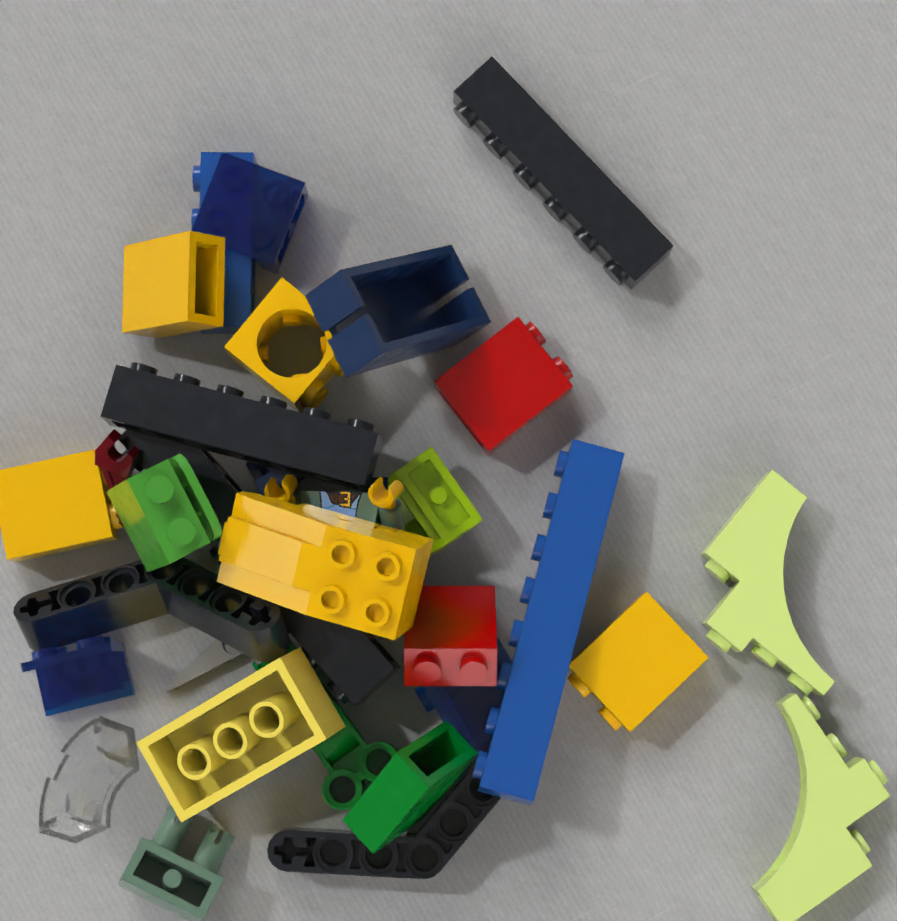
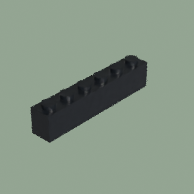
(561, 174)
(242, 427)

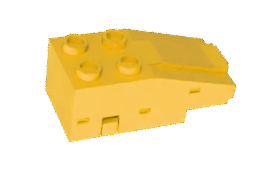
(324, 563)

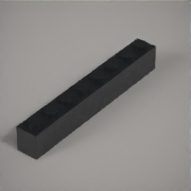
(347, 655)

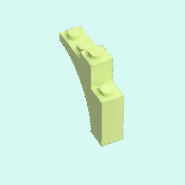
(755, 607)
(832, 795)

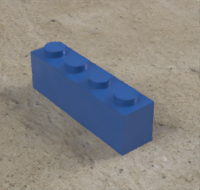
(239, 268)

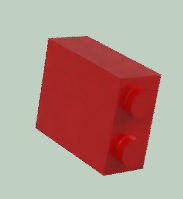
(504, 384)
(452, 638)

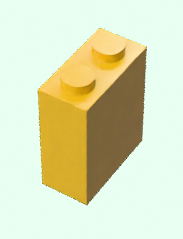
(173, 285)
(55, 507)
(635, 663)

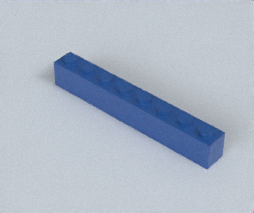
(550, 623)

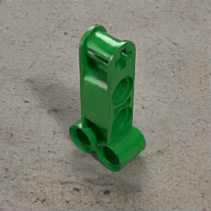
(343, 754)

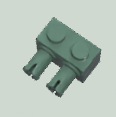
(171, 880)

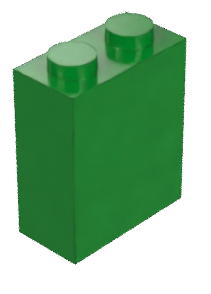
(409, 786)

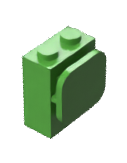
(165, 512)

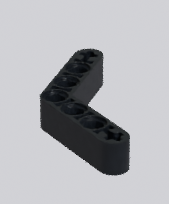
(133, 595)
(401, 864)

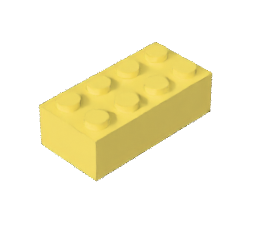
(241, 734)

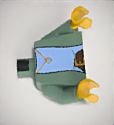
(375, 506)

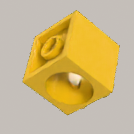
(250, 347)

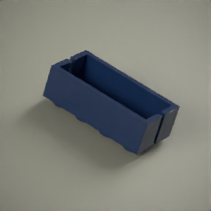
(390, 309)

